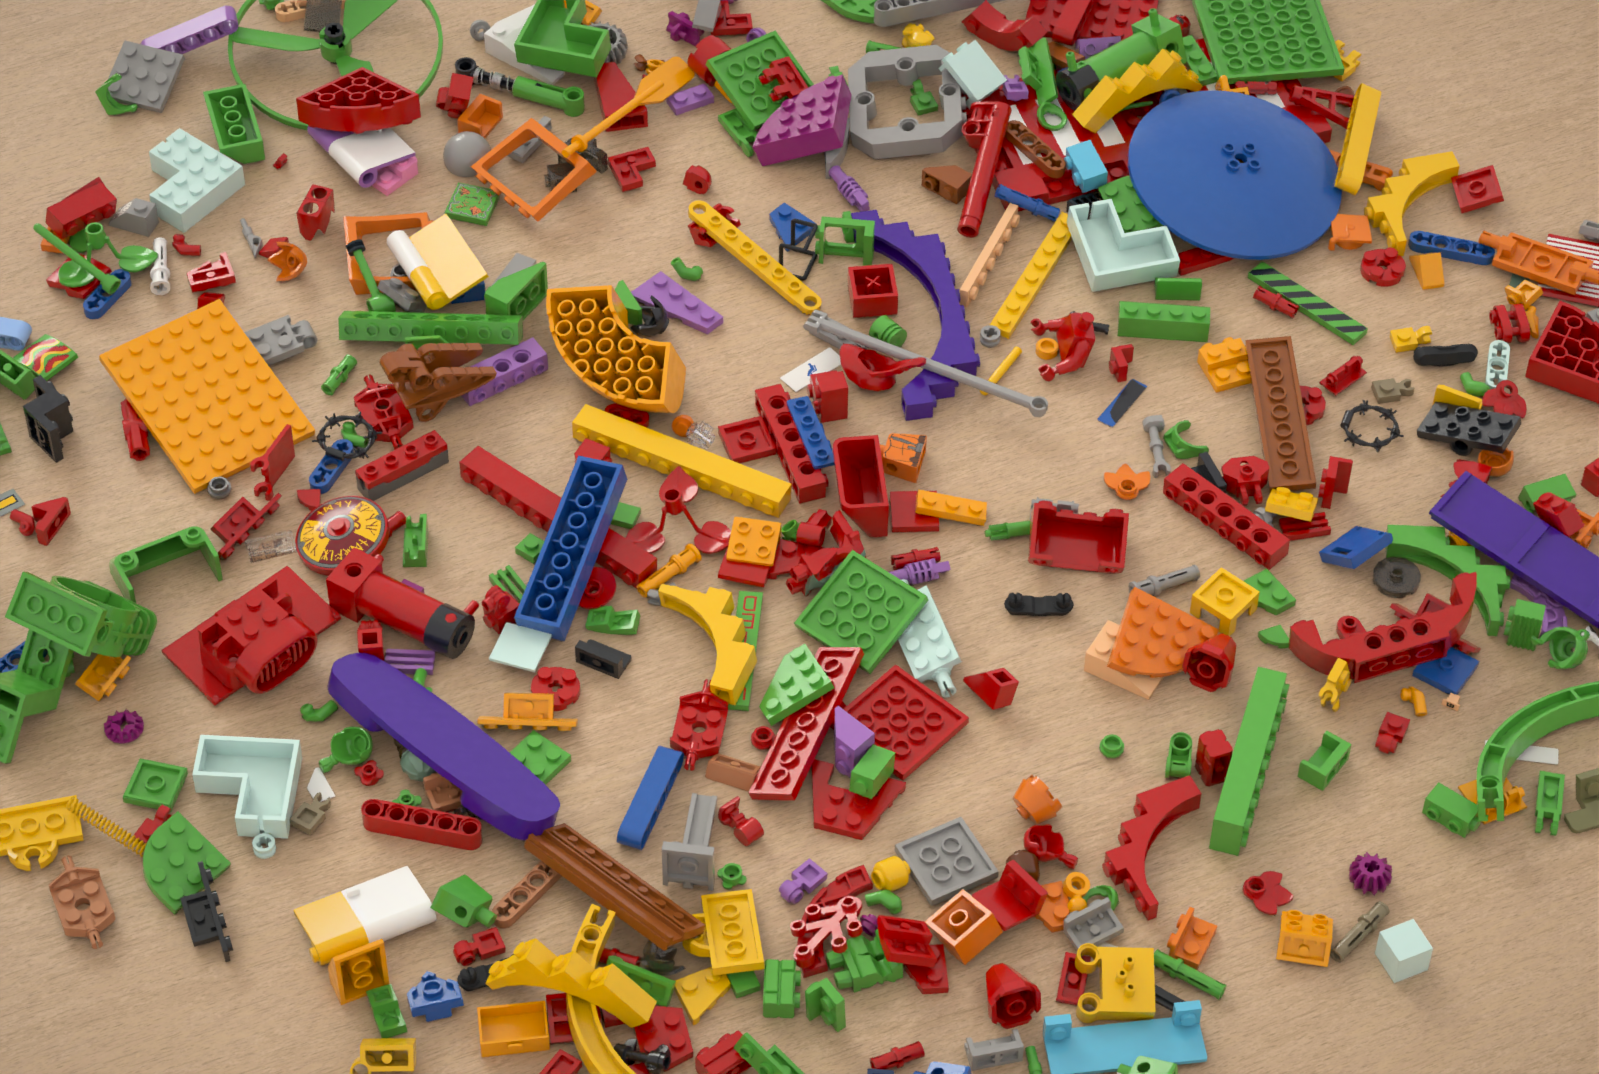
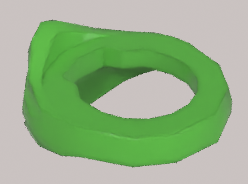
(1047, 107)
(1105, 891)

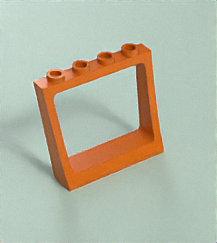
(529, 130)
(357, 226)

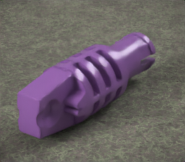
(849, 189)
(921, 571)

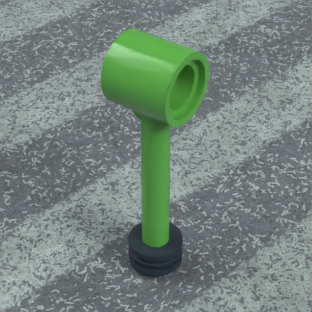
(379, 301)

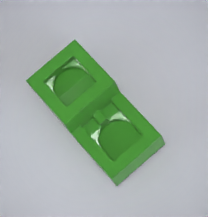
(611, 622)
(386, 1011)

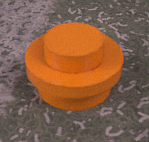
(681, 425)

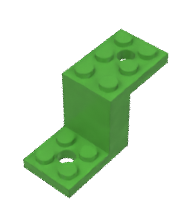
(30, 688)

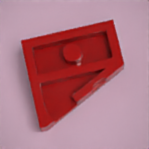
(211, 275)

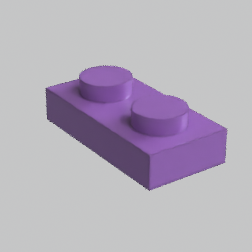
(690, 99)

